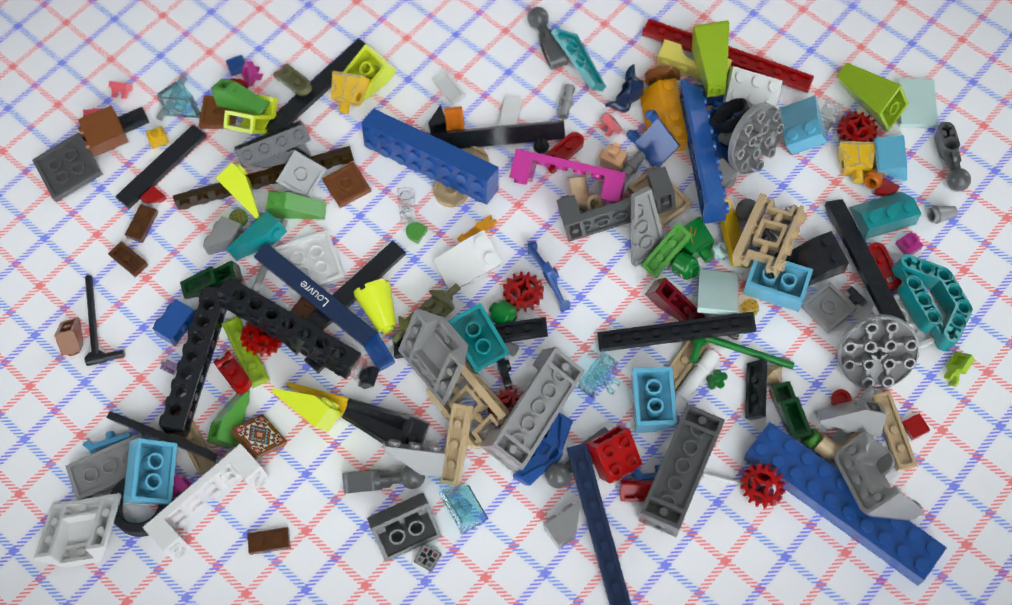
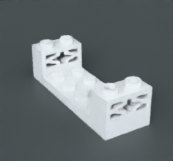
(176, 514)

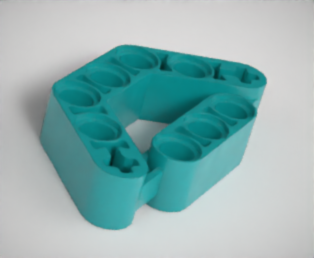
(922, 274)

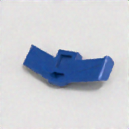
(550, 275)
(548, 452)

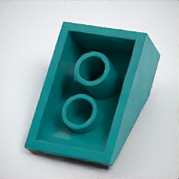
(480, 334)

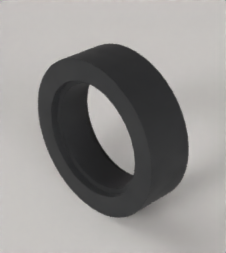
(127, 527)

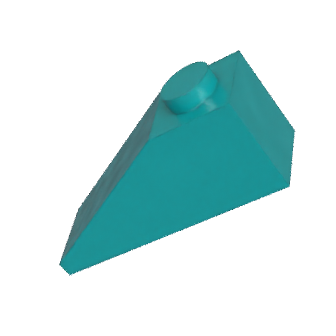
(262, 231)

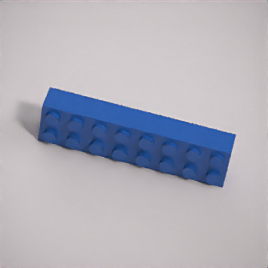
(430, 156)

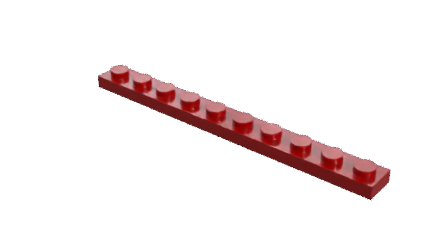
(789, 76)

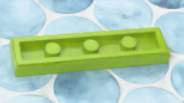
(250, 364)

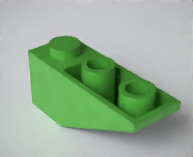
(237, 97)
(230, 416)

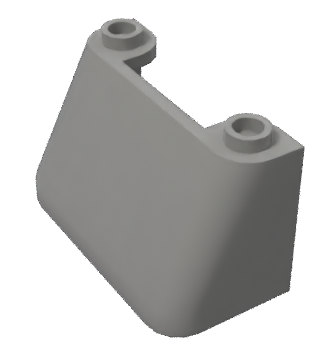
(864, 468)

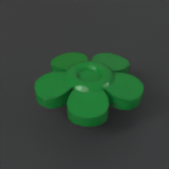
(716, 379)

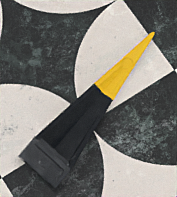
(373, 419)

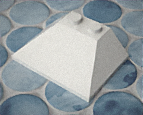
(77, 531)

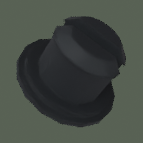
(541, 146)

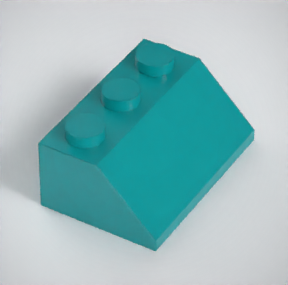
(885, 214)

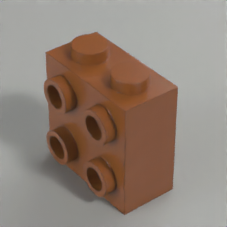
(102, 131)

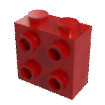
(614, 454)

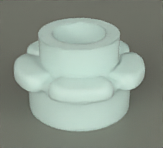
(719, 251)

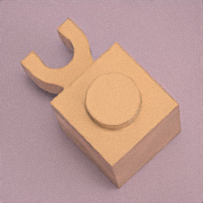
(613, 157)

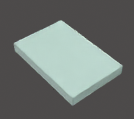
(922, 103)
(717, 292)

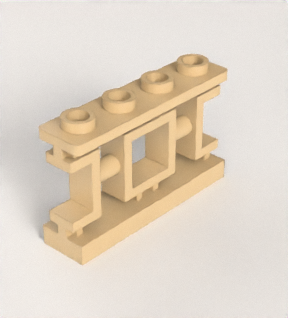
(755, 227)
(483, 396)

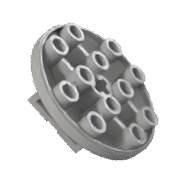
(754, 137)
(878, 351)

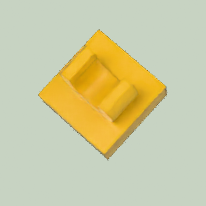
(157, 137)

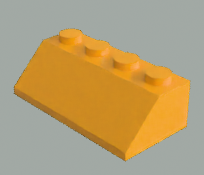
(665, 100)

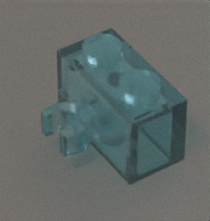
(600, 375)

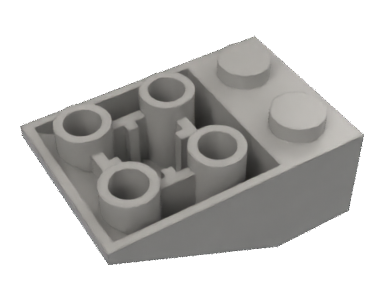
(854, 416)

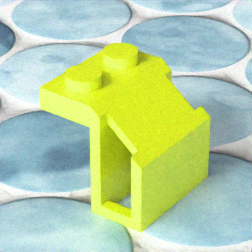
(252, 122)

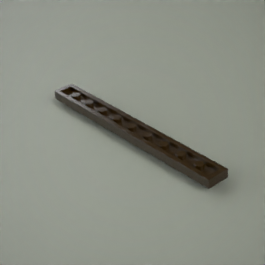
(257, 179)

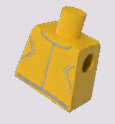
(348, 90)
(856, 159)

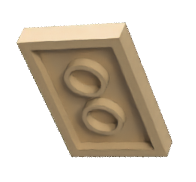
(681, 200)

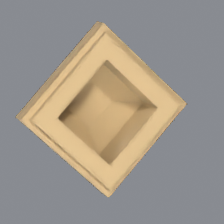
(774, 374)

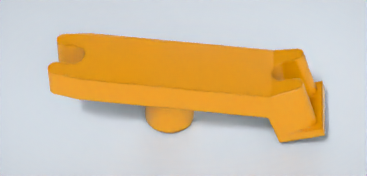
(484, 225)

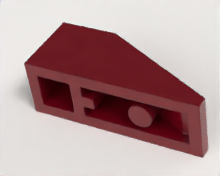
(672, 301)

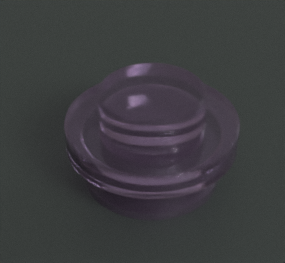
(168, 366)

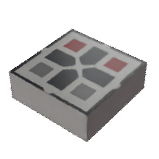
(427, 558)

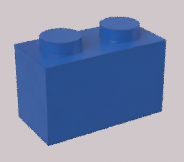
(174, 322)

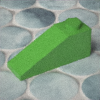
(295, 206)

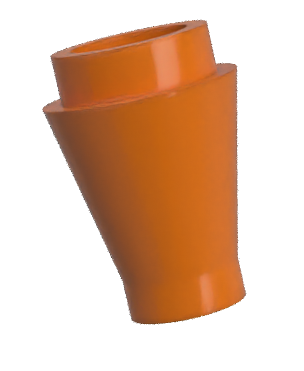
(873, 179)

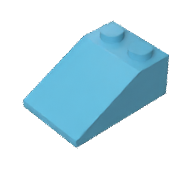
(803, 125)

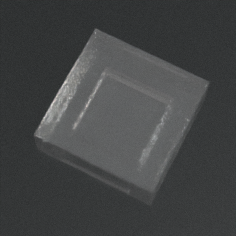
(358, 367)

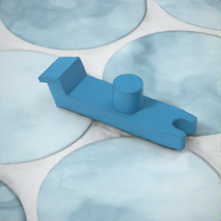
(110, 440)

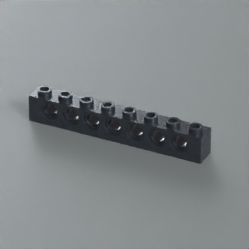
(287, 327)
(181, 423)

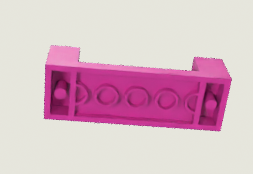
(525, 164)

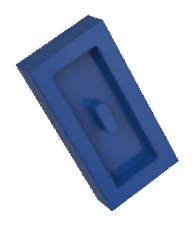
(379, 353)

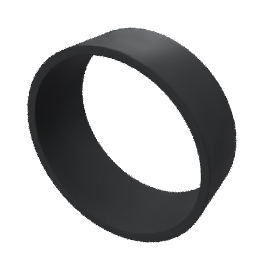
(725, 111)

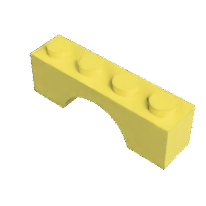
(672, 55)

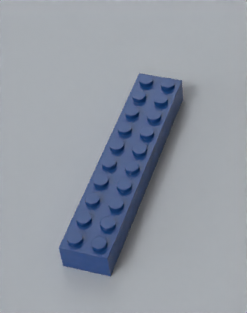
(827, 493)

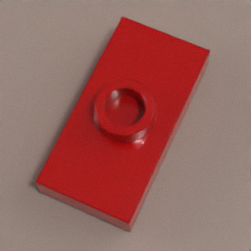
(634, 490)

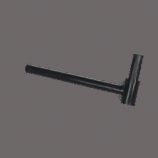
(96, 356)

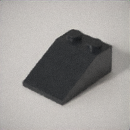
(822, 255)

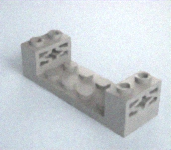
(535, 409)

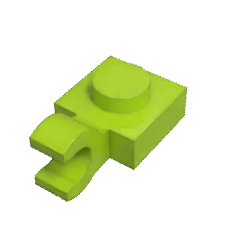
(958, 365)

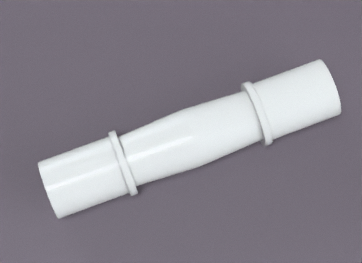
(695, 378)

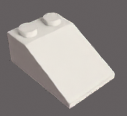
(468, 260)

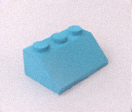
(785, 290)
(653, 399)
(150, 472)

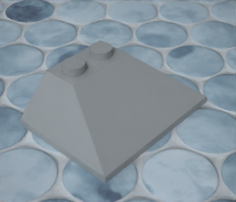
(434, 352)

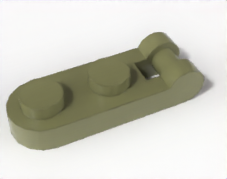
(293, 80)

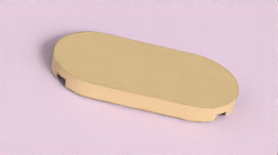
(450, 195)

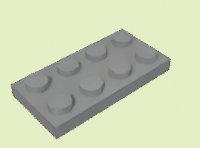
(100, 470)

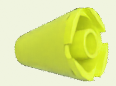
(378, 304)

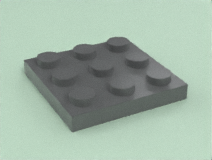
(67, 167)

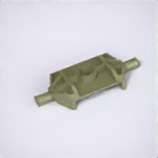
(439, 304)

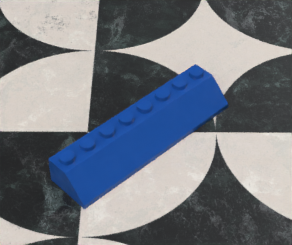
(702, 154)

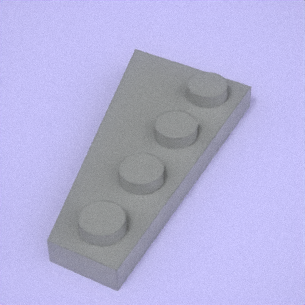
(645, 226)

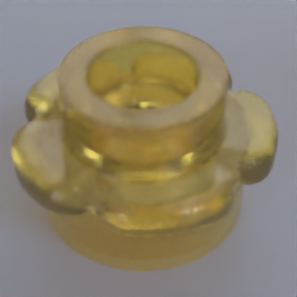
(750, 303)

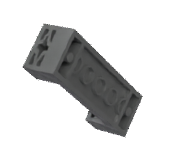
(615, 214)
(681, 470)

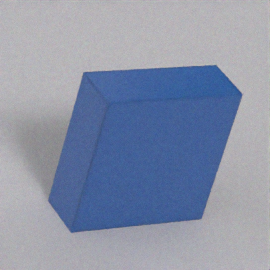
(235, 65)

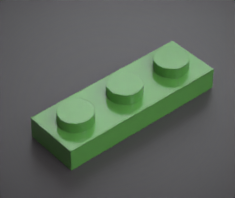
(667, 250)

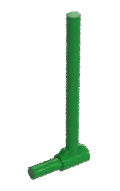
(697, 344)

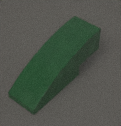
(210, 277)
(790, 410)

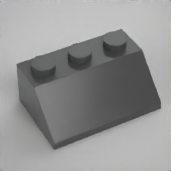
(404, 527)

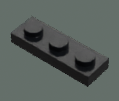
(756, 390)

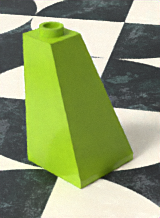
(711, 55)
(874, 93)

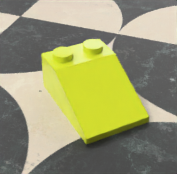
(372, 66)
(239, 185)
(317, 411)

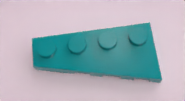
(579, 56)

